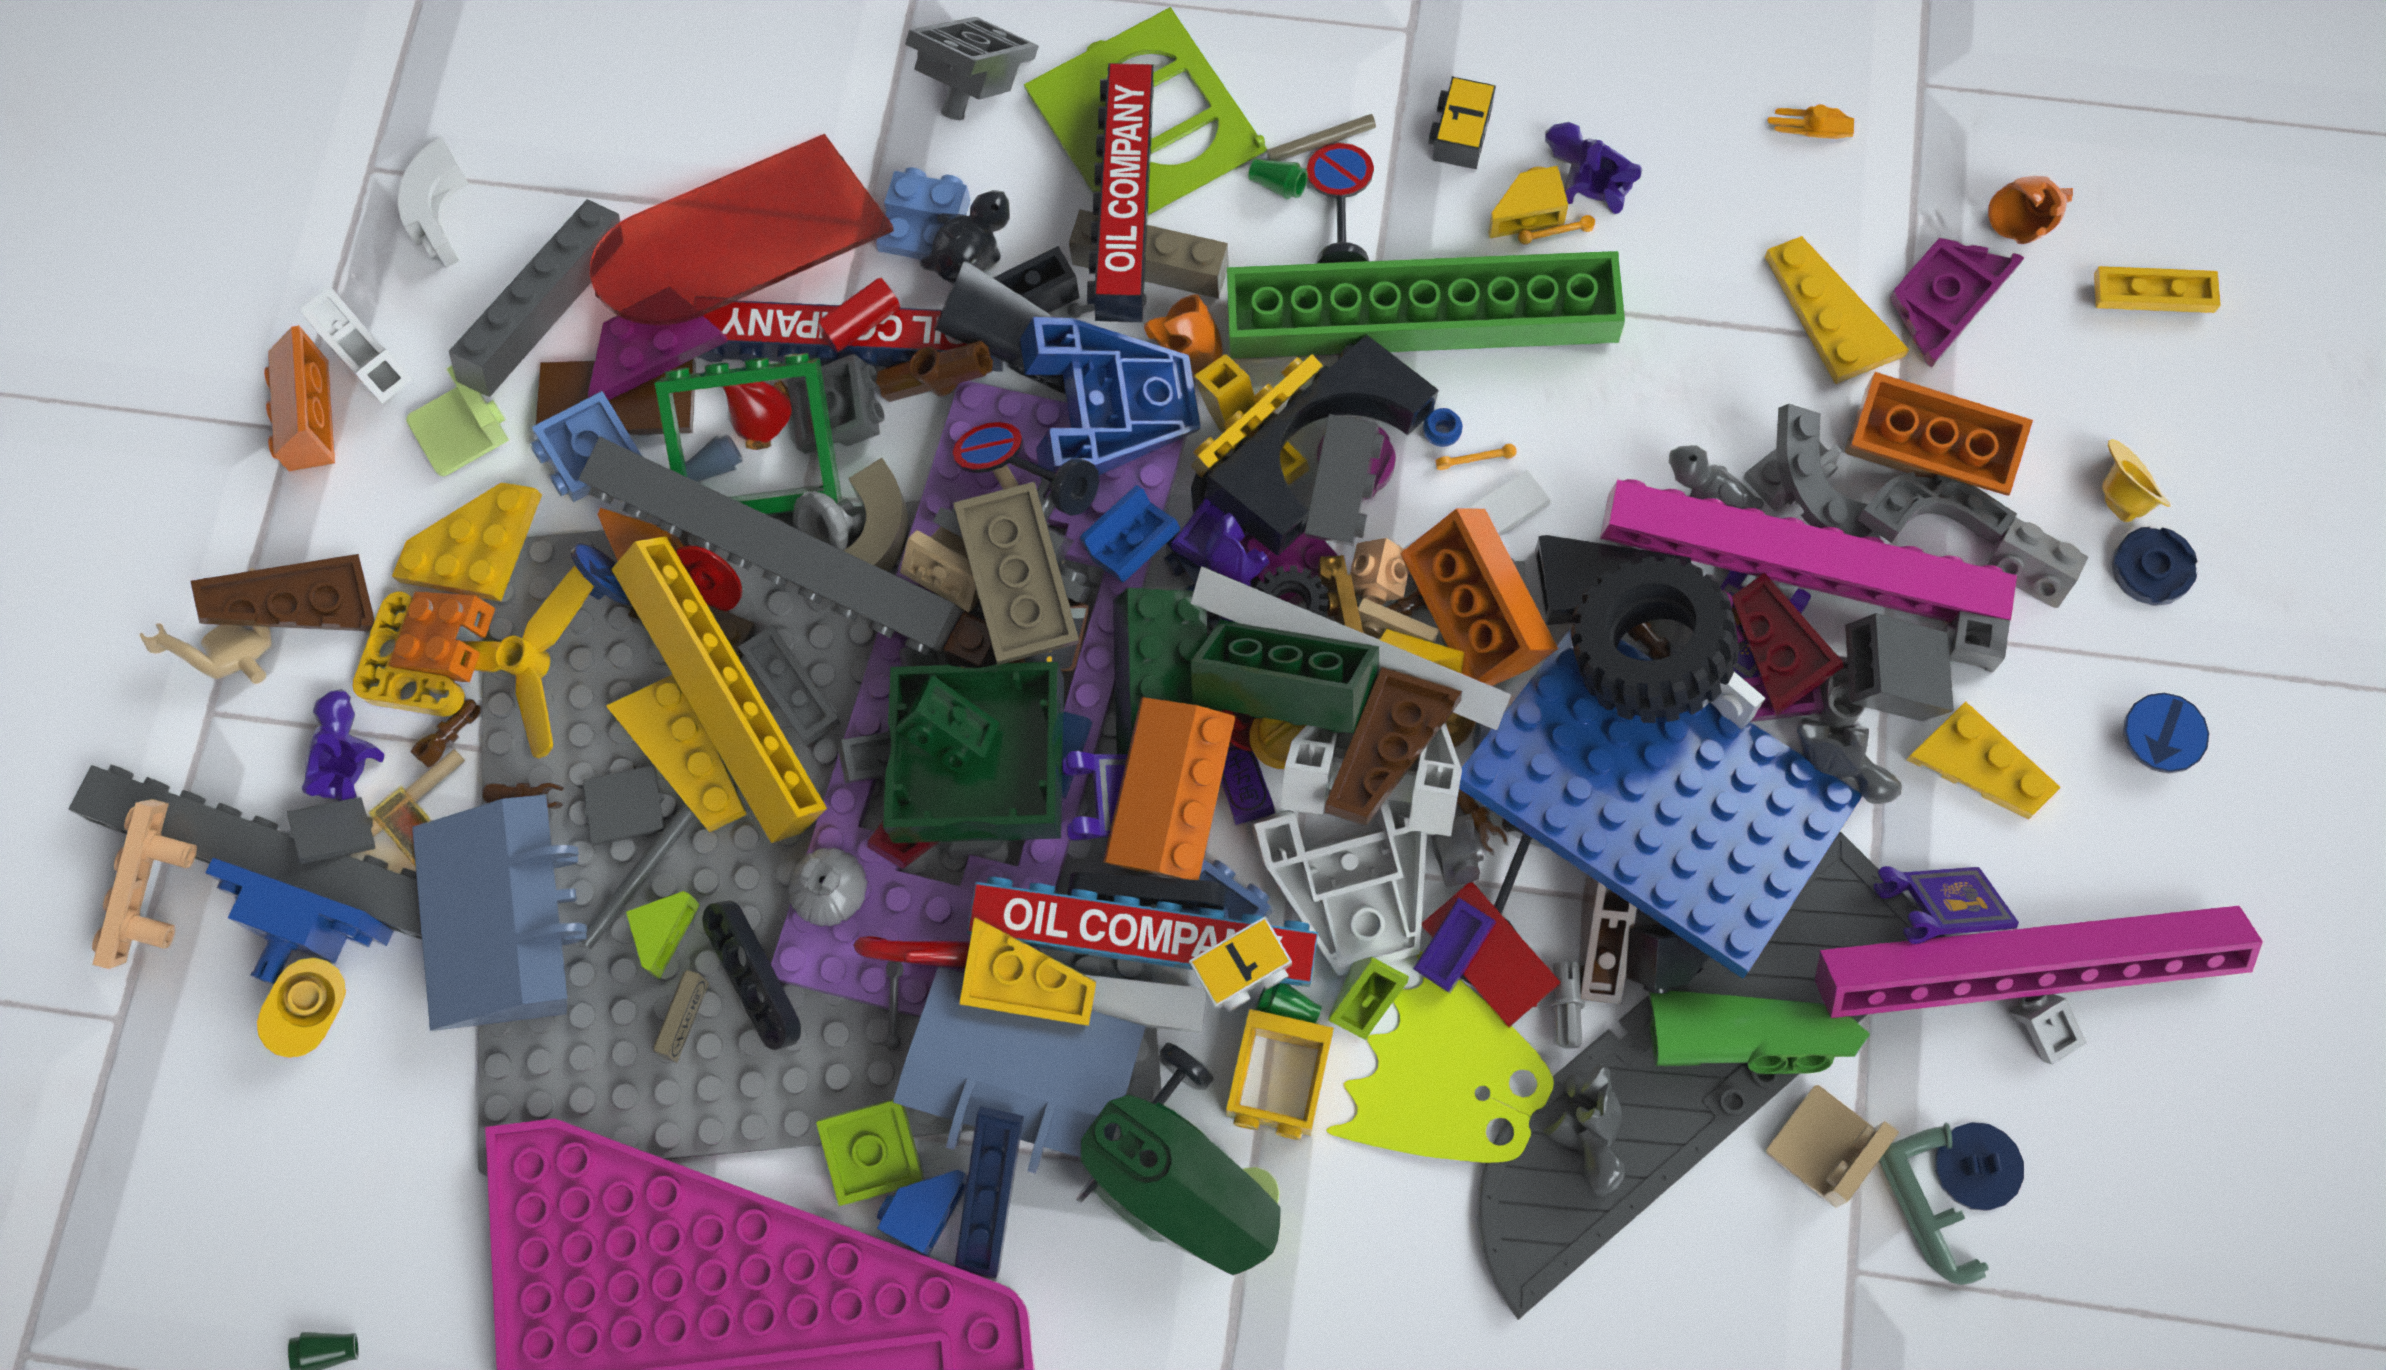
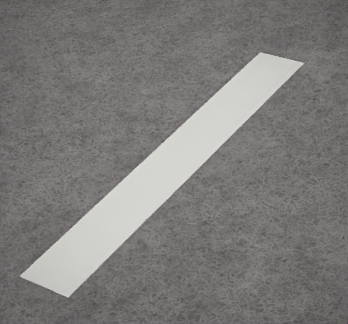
(1255, 608)

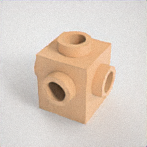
(1379, 571)

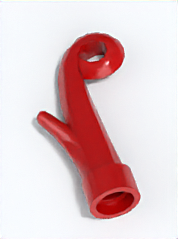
(914, 952)

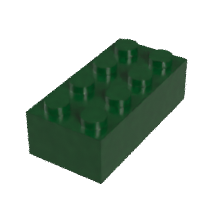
(1153, 651)
(1284, 676)

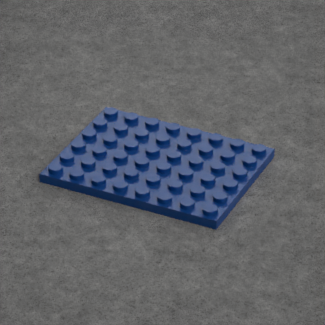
(1674, 816)

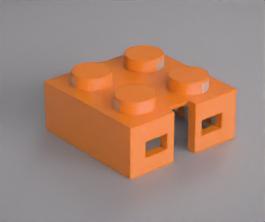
(430, 634)

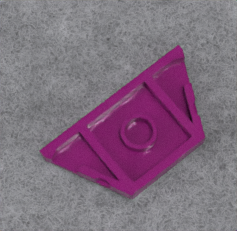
(1948, 292)
(639, 352)

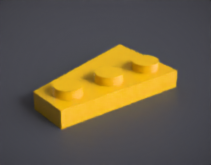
(1983, 759)
(1022, 980)

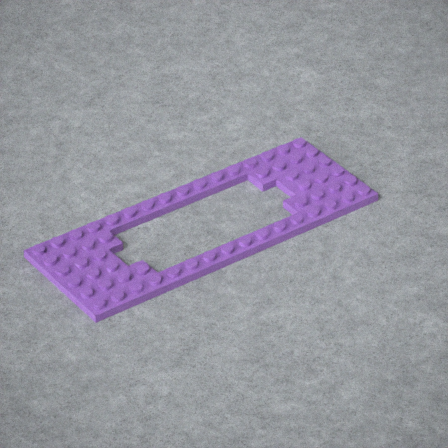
(913, 906)

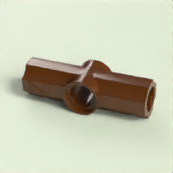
(934, 371)

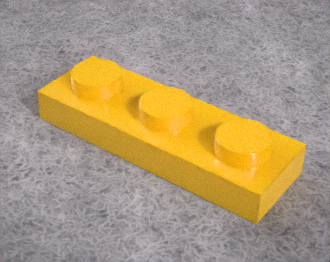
(2157, 289)

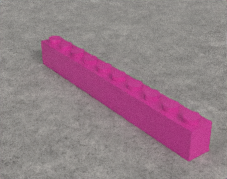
(1804, 554)
(2037, 961)

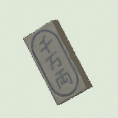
(680, 1016)

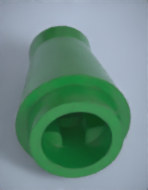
(1279, 176)
(1288, 1002)

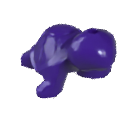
(1595, 167)
(1227, 555)
(334, 755)

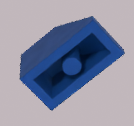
(922, 1210)

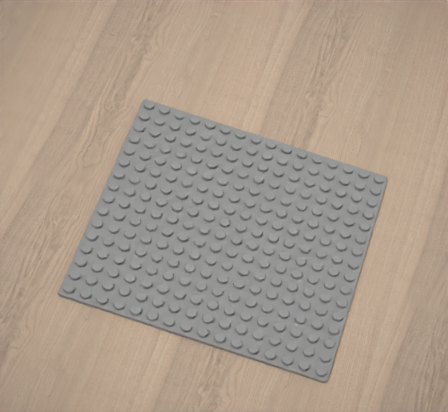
(727, 1085)

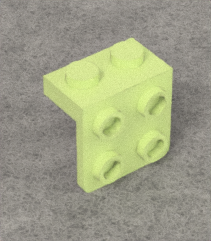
(457, 428)

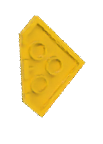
(472, 546)

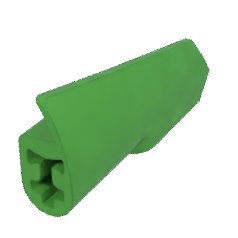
(1756, 1031)

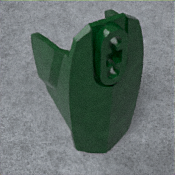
(1191, 1194)

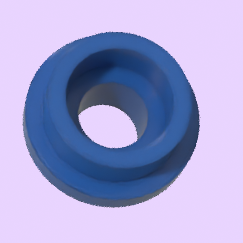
(1444, 417)

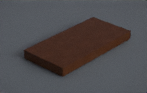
(638, 408)

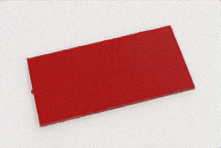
(1505, 966)

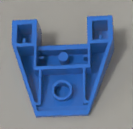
(1118, 390)

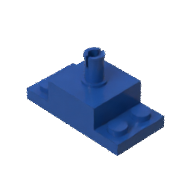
(292, 919)

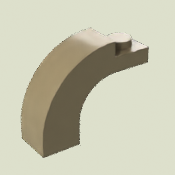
(886, 516)

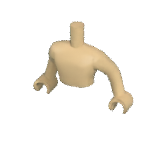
(226, 647)

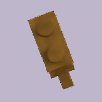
(1340, 592)

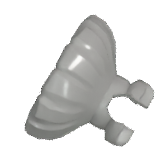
(826, 520)
(839, 893)

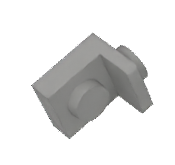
(2050, 1026)

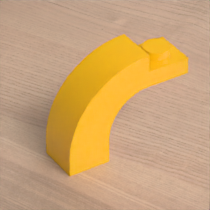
(1229, 389)

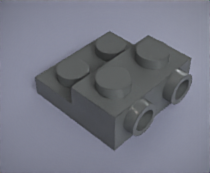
(850, 404)

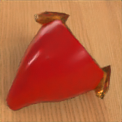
(758, 411)

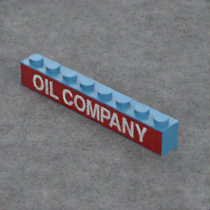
(1123, 927)

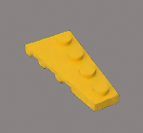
(1833, 315)
(1266, 402)
(681, 750)

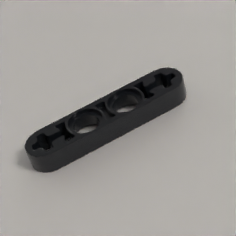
(1150, 890)
(727, 921)

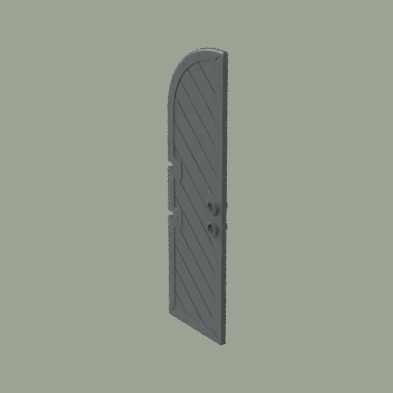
(1539, 1209)

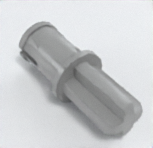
(1568, 1005)

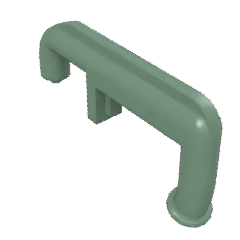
(1916, 1208)

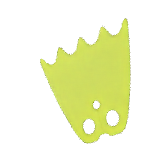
(1428, 1078)

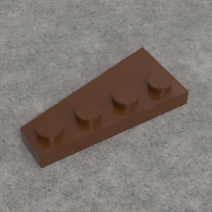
(299, 595)
(1389, 738)

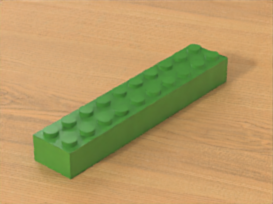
(1426, 304)

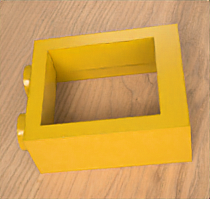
(1287, 1031)

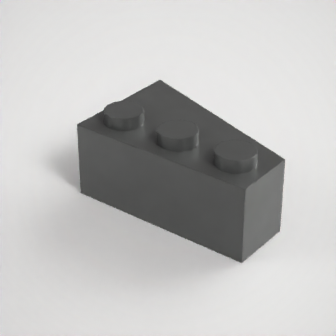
(1343, 480)

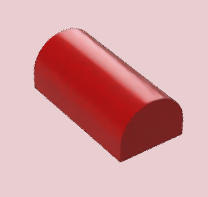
(858, 315)

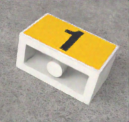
(1241, 964)

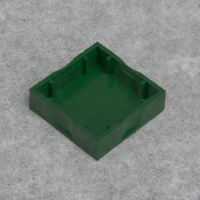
(1010, 791)

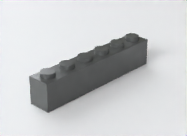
(531, 302)

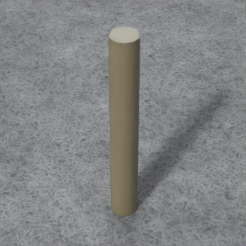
(1321, 138)

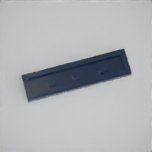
(988, 1191)

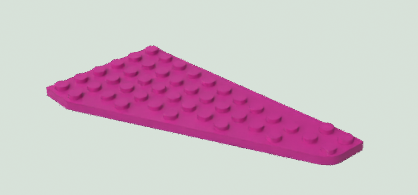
(665, 1268)

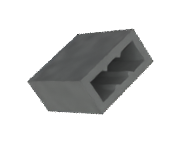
(1899, 667)

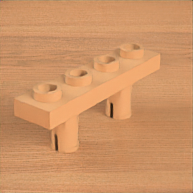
(133, 867)

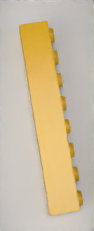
(718, 689)

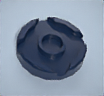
(2155, 565)

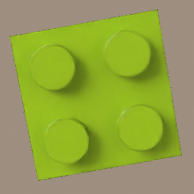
(869, 1151)

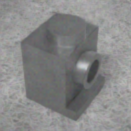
(1986, 633)
(1460, 853)

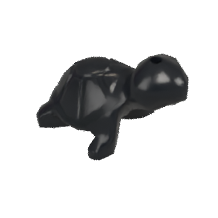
(968, 237)

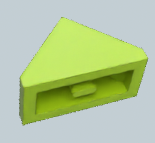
(659, 929)
(1366, 996)

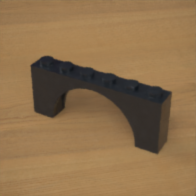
(1360, 383)

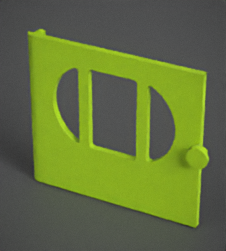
(1071, 99)

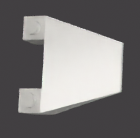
(1428, 784)
(1354, 890)

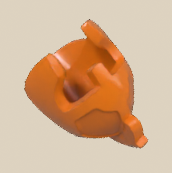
(2028, 208)
(1190, 331)

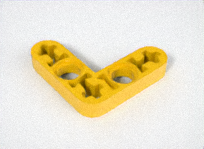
(394, 679)

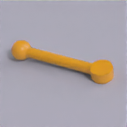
(1585, 224)
(1445, 462)

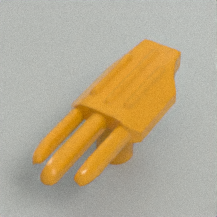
(1817, 122)

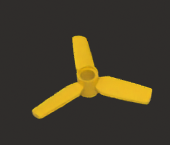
(530, 660)

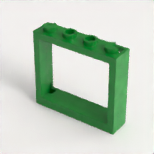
(756, 371)

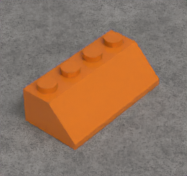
(1940, 433)
(1478, 597)
(1169, 789)

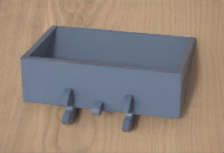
(493, 914)
(1016, 1064)

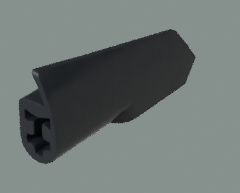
(991, 313)

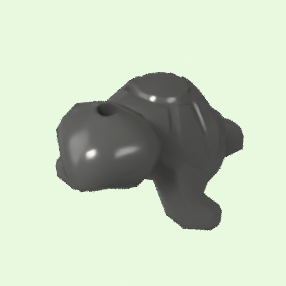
(1706, 481)
(1848, 759)
(1592, 1128)

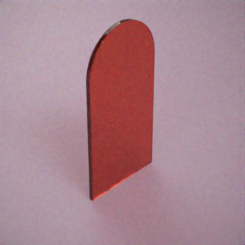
(735, 236)

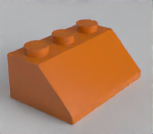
(299, 402)

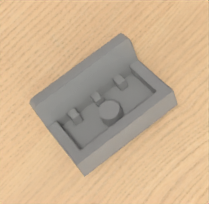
(2041, 562)

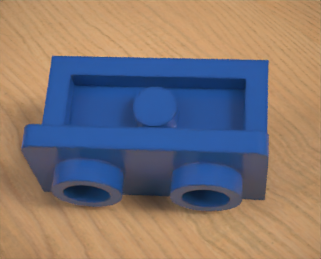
(1128, 534)

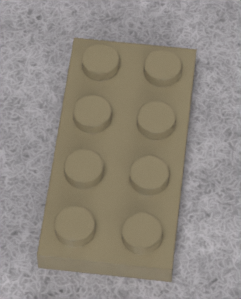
(1016, 573)

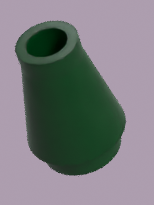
(321, 1350)

